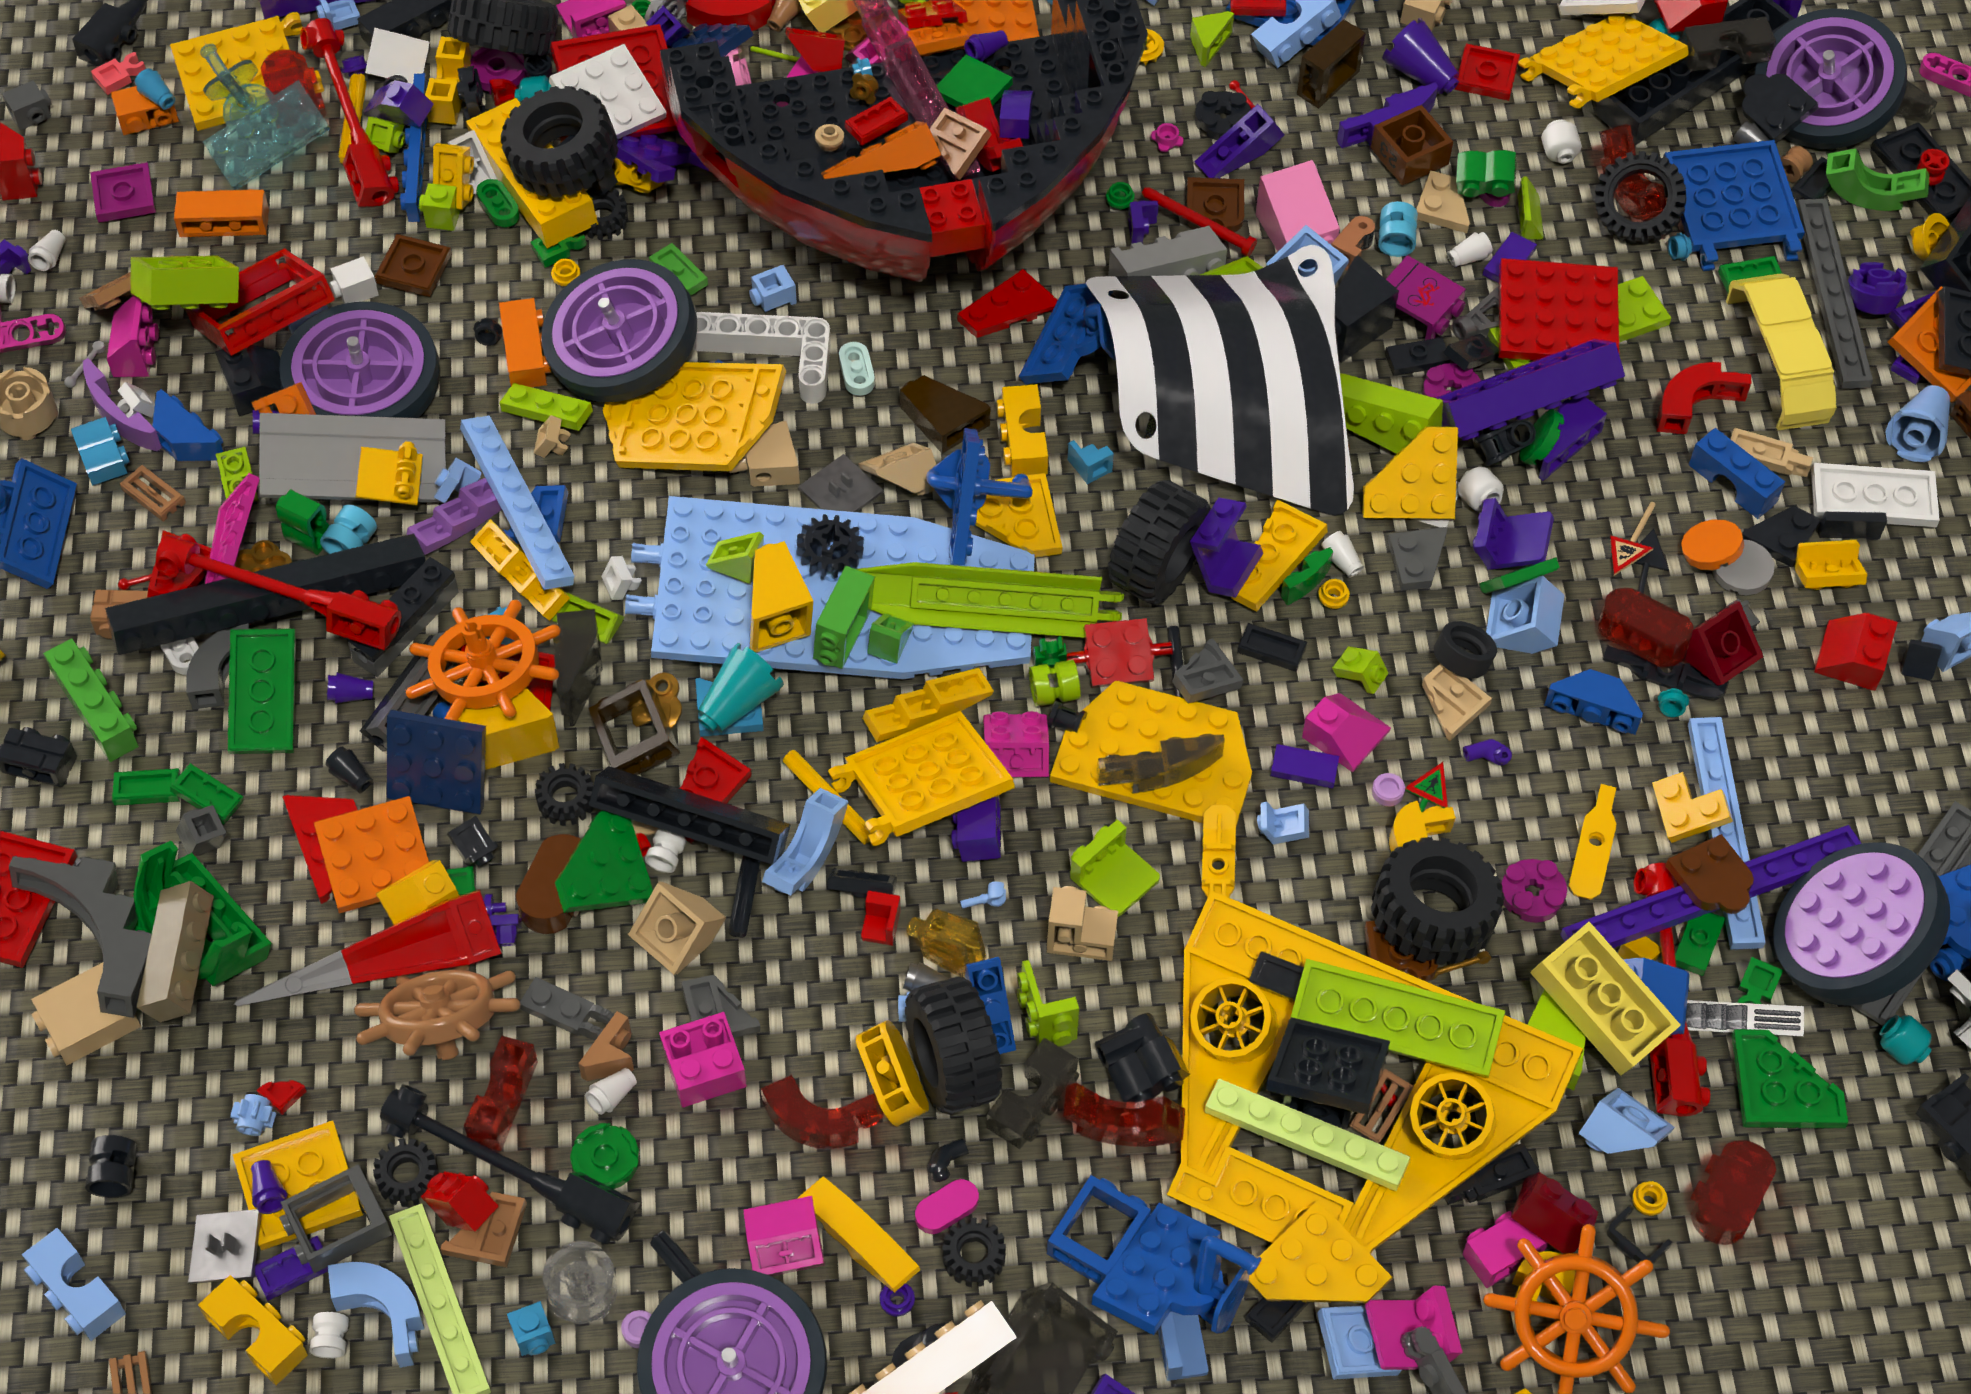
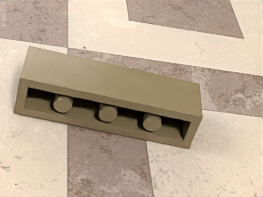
(175, 952)

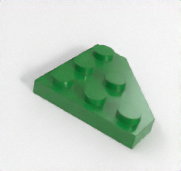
(605, 868)
(1781, 1086)

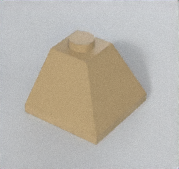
(903, 467)
(676, 926)

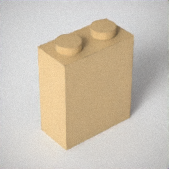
(75, 1019)

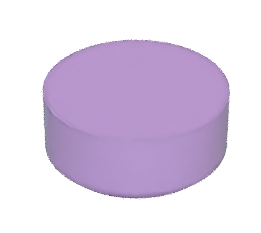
(1388, 789)
(634, 1326)

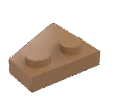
(958, 140)
(494, 1238)

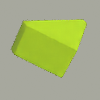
(1210, 33)
(736, 556)

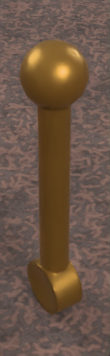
(1482, 958)

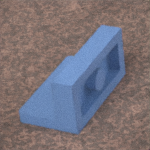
(1182, 1347)

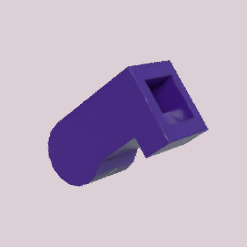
(671, 25)

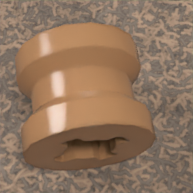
(1796, 163)

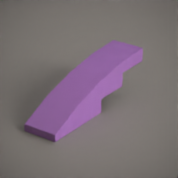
(456, 517)

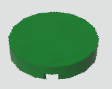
(1546, 437)
(606, 1154)

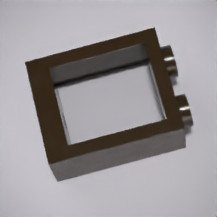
(1331, 63)
(646, 753)

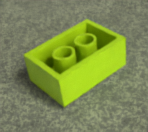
(184, 281)

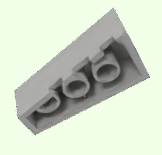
(1187, 254)

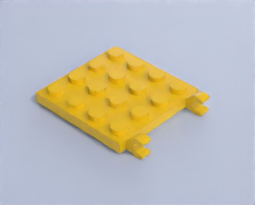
(233, 45)
(1605, 58)
(924, 775)

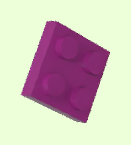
(123, 192)

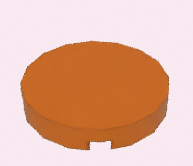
(1712, 544)

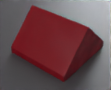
(1724, 645)

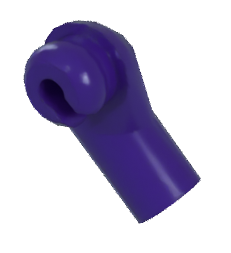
(1489, 750)

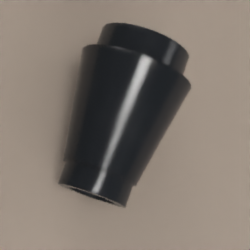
(348, 769)

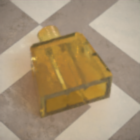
(948, 940)

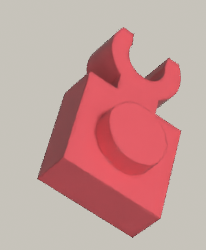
(116, 75)

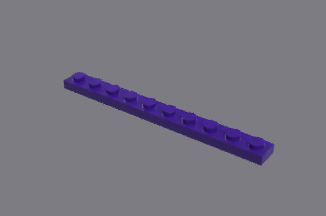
(1676, 907)

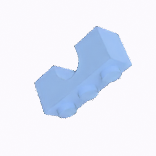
(1282, 41)
(89, 1307)

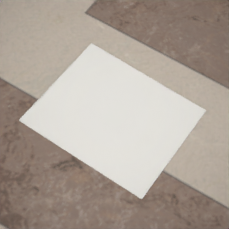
(396, 55)

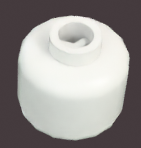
(1561, 141)
(1479, 485)

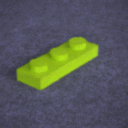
(541, 404)

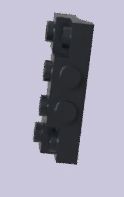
(1950, 1119)

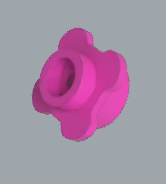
(1167, 137)

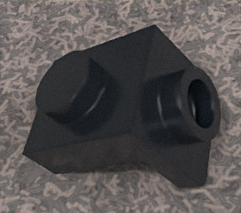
(473, 842)

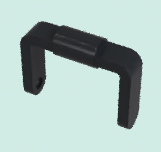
(1628, 1246)

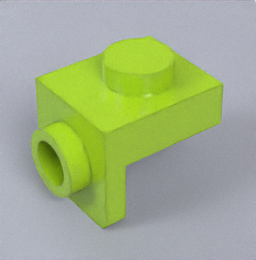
(385, 134)
(1362, 666)

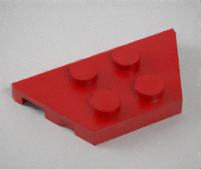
(931, 13)
(303, 813)

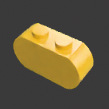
(892, 1073)

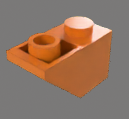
(139, 113)

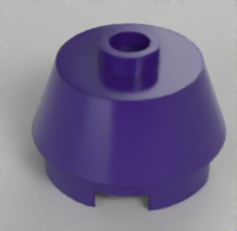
(1877, 289)

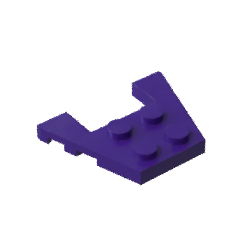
(655, 156)

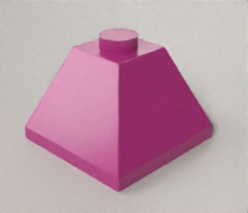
(1344, 730)

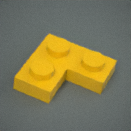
(1685, 815)

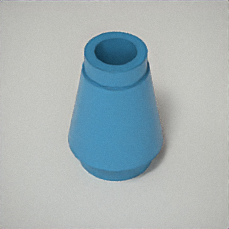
(153, 87)

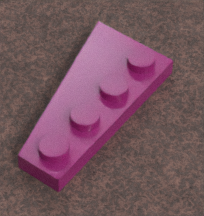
(231, 524)

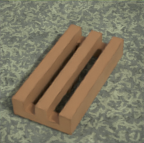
(167, 506)
(1367, 1131)
(128, 1362)

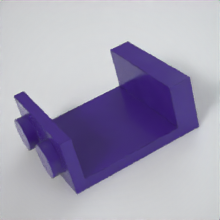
(1220, 554)

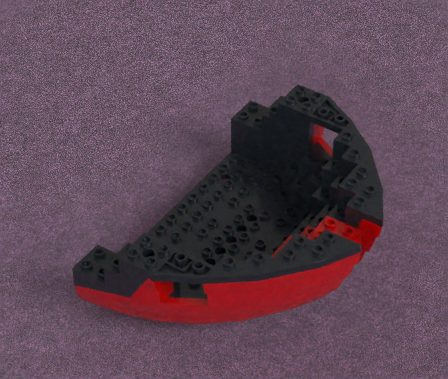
(913, 214)

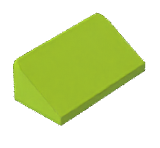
(1529, 210)
(607, 620)

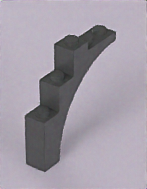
(110, 917)

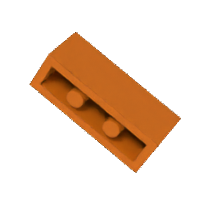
(221, 213)
(524, 342)

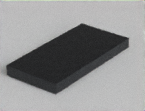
(1902, 153)

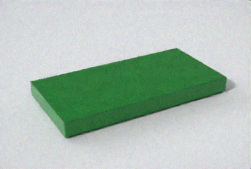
(261, 691)

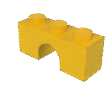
(443, 89)
(1024, 450)
(235, 1307)

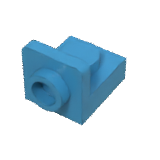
(531, 1329)

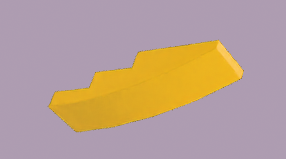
(513, 564)
(920, 707)
(861, 1235)

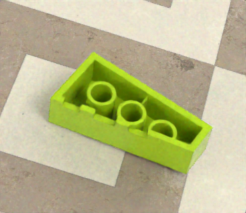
(1387, 413)

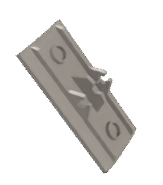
(322, 452)

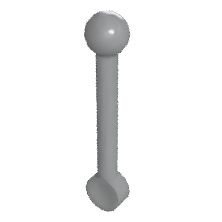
(98, 347)

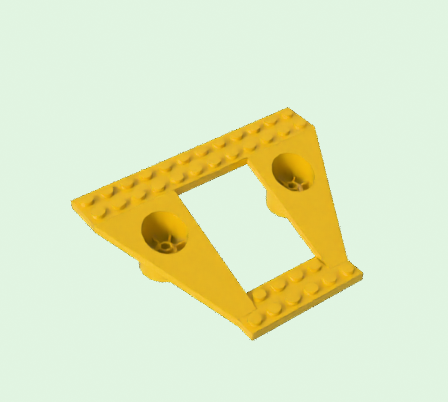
(1520, 1094)

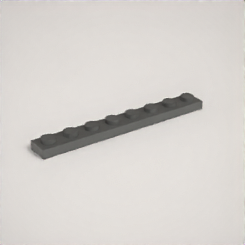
(1834, 294)

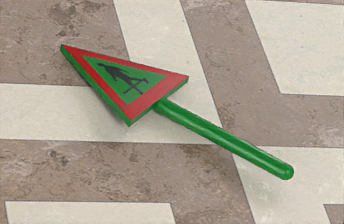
(1430, 787)

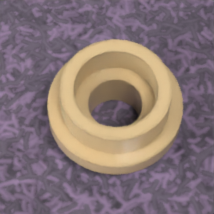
(829, 137)

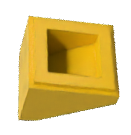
(1640, 948)

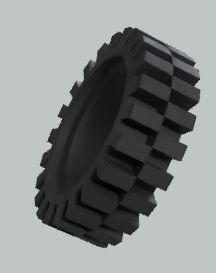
(1632, 165)

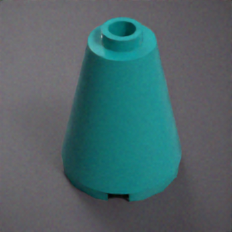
(737, 689)

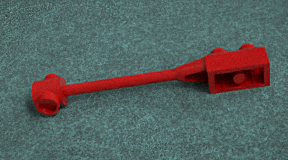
(363, 161)
(345, 613)
(1675, 1060)

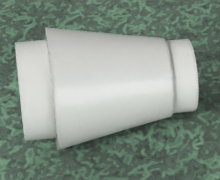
(1470, 250)
(46, 251)
(1343, 553)
(610, 1091)

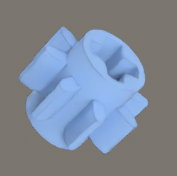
(253, 1115)

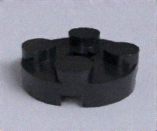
(470, 90)
(1217, 103)

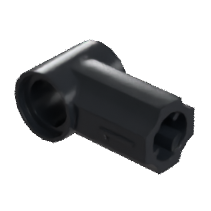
(1128, 1040)

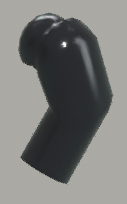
(941, 1159)

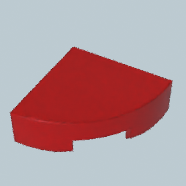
(502, 90)
(282, 1094)

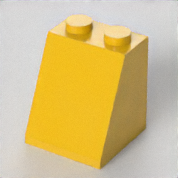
(779, 599)
(518, 737)

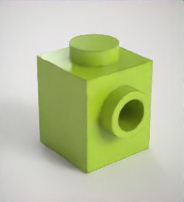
(439, 207)

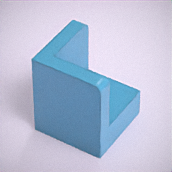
(1090, 461)

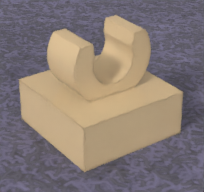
(549, 436)

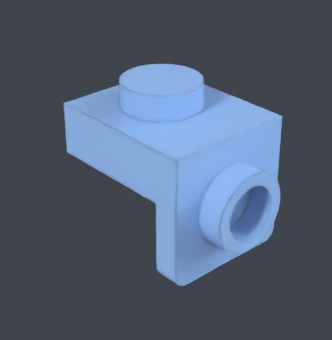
(341, 13)
(457, 476)
(1284, 823)

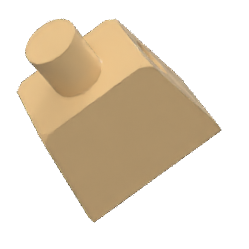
(771, 458)

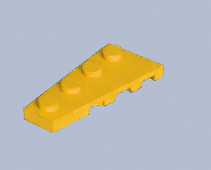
(1285, 543)

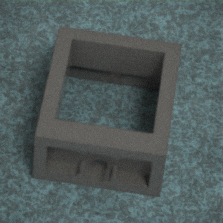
(322, 1195)

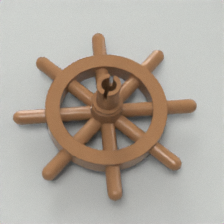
(437, 1009)

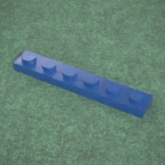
(414, 161)

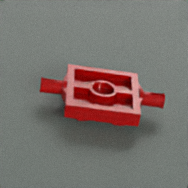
(1119, 652)

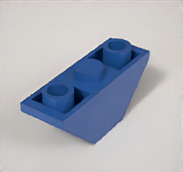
(183, 432)
(1596, 699)
(989, 982)

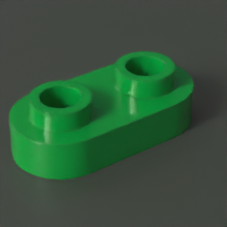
(501, 207)

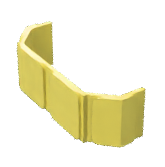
(1794, 346)

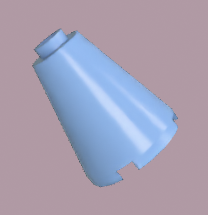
(1921, 425)

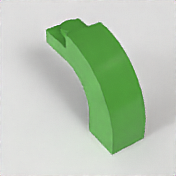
(1870, 188)

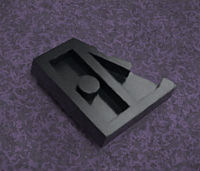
(1783, 533)

